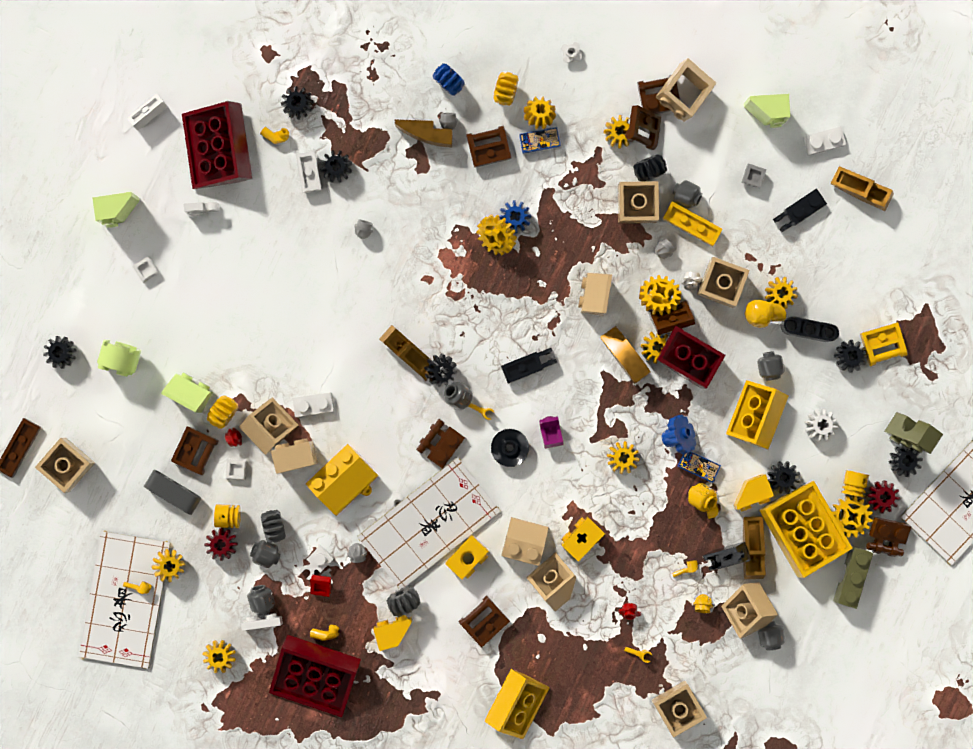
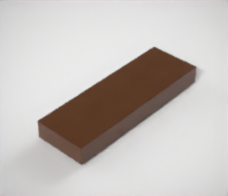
(18, 447)

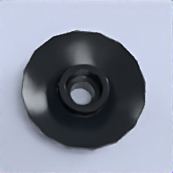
(513, 457)

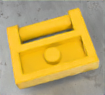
(882, 337)

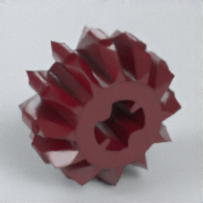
(883, 504)
(217, 538)

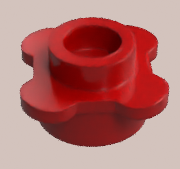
(233, 437)
(629, 611)

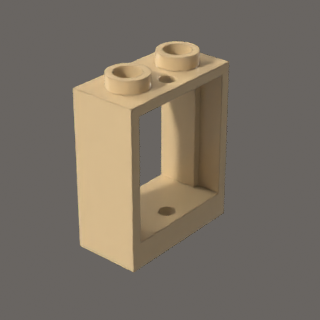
(694, 75)

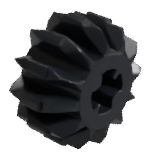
(289, 103)
(344, 164)
(650, 168)
(63, 357)
(844, 358)
(434, 369)
(900, 466)
(780, 483)

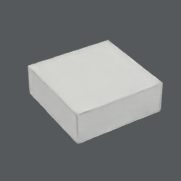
(145, 269)
(236, 469)

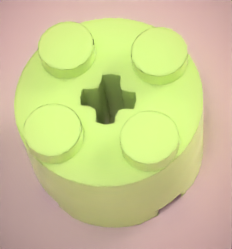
(118, 357)

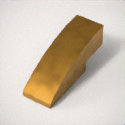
(425, 132)
(862, 188)
(405, 350)
(625, 354)
(754, 538)

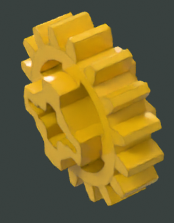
(496, 234)
(659, 296)
(858, 512)

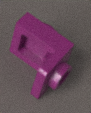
(551, 432)

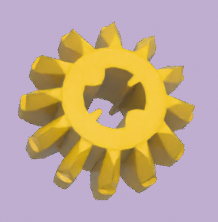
(505, 88)
(546, 110)
(612, 133)
(778, 285)
(653, 353)
(222, 412)
(629, 461)
(173, 559)
(219, 648)

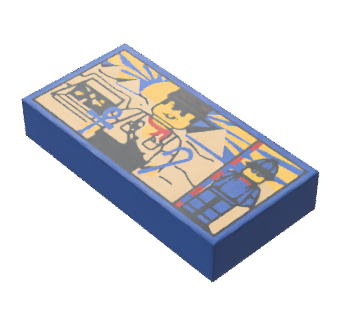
(539, 140)
(699, 466)

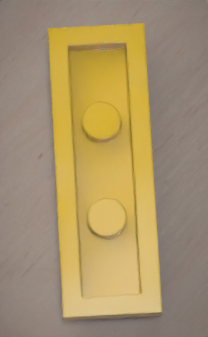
(692, 223)

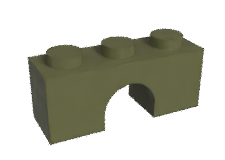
(913, 435)
(851, 587)

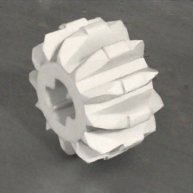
(823, 432)

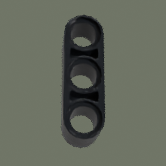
(819, 329)

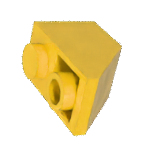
(753, 491)
(391, 633)

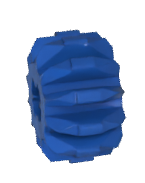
(448, 79)
(516, 210)

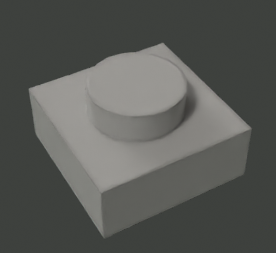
(753, 175)

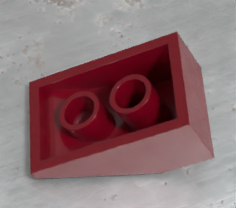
(690, 358)

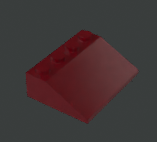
(216, 145)
(314, 675)

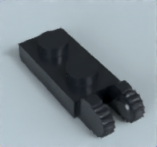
(802, 209)
(526, 366)

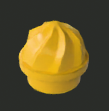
(703, 604)

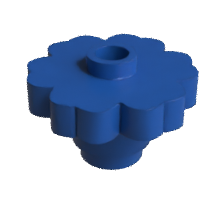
(679, 435)

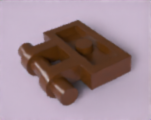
(445, 447)
(891, 531)

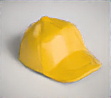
(761, 313)

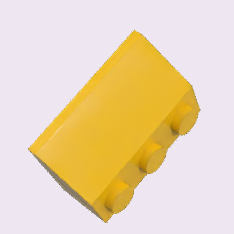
(757, 414)
(342, 479)
(516, 704)

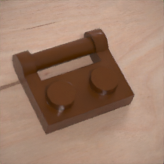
(650, 101)
(647, 122)
(490, 152)
(681, 317)
(189, 447)
(489, 626)

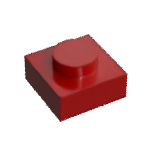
(320, 585)

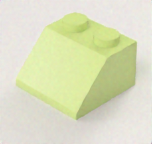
(769, 109)
(114, 208)
(187, 392)

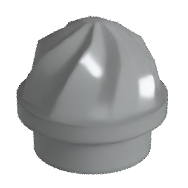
(448, 120)
(363, 229)
(664, 249)
(357, 553)

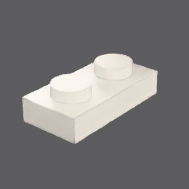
(147, 112)
(824, 141)
(308, 172)
(313, 404)
(269, 621)

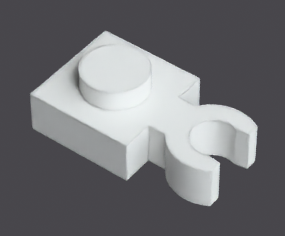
(196, 209)
(318, 560)

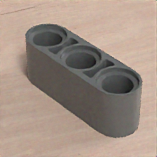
(172, 492)

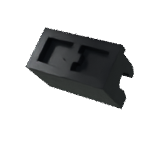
(728, 556)

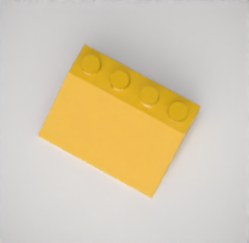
(805, 529)

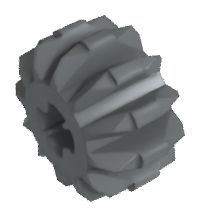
(273, 526)
(403, 601)

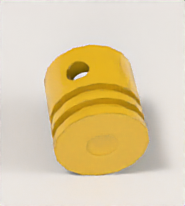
(855, 483)
(231, 514)

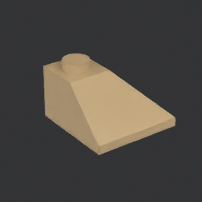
(553, 581)

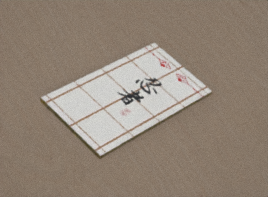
(945, 509)
(428, 523)
(118, 618)

